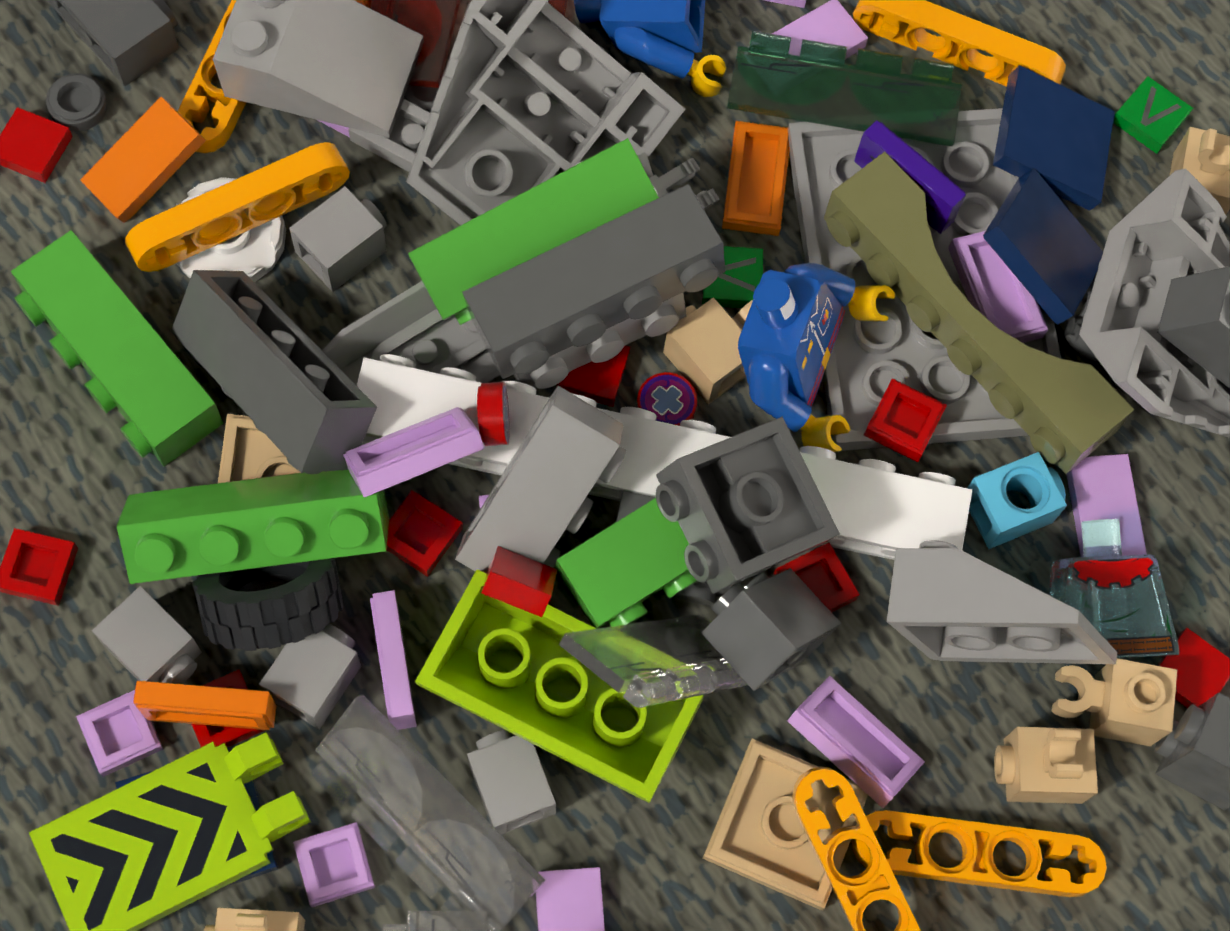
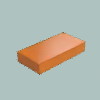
(143, 160)
(756, 178)
(205, 705)

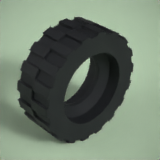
(268, 604)

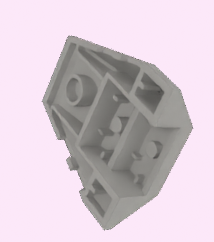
(525, 105)
(1161, 239)

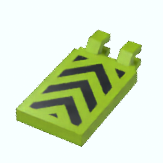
(165, 838)

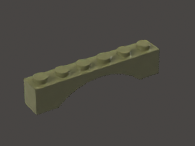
(1054, 400)

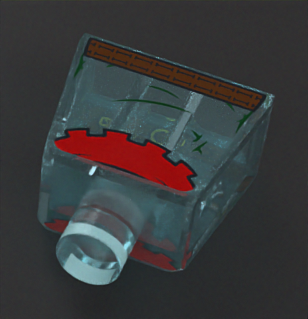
(1117, 593)

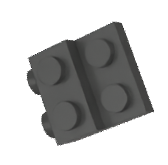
(744, 505)

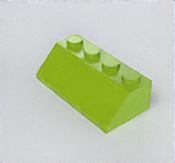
(520, 678)

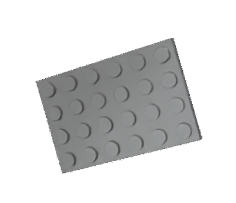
(876, 351)

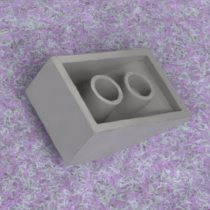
(318, 61)
(976, 613)

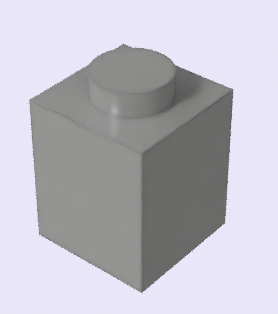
(340, 237)
(148, 640)
(313, 674)
(510, 781)

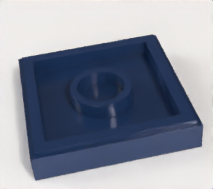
(1056, 135)
(1044, 246)

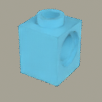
(998, 517)

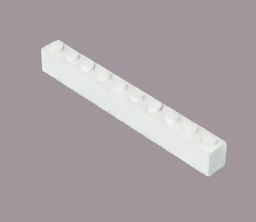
(867, 501)

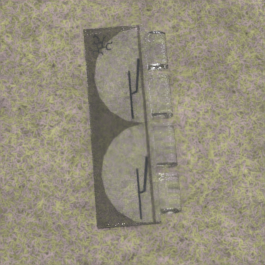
(655, 659)
(417, 804)

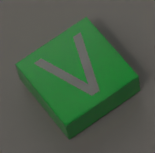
(1152, 114)
(740, 279)

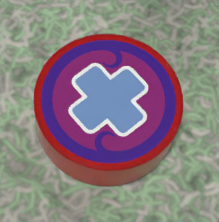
(668, 397)
(493, 414)

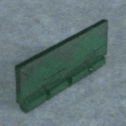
(835, 94)

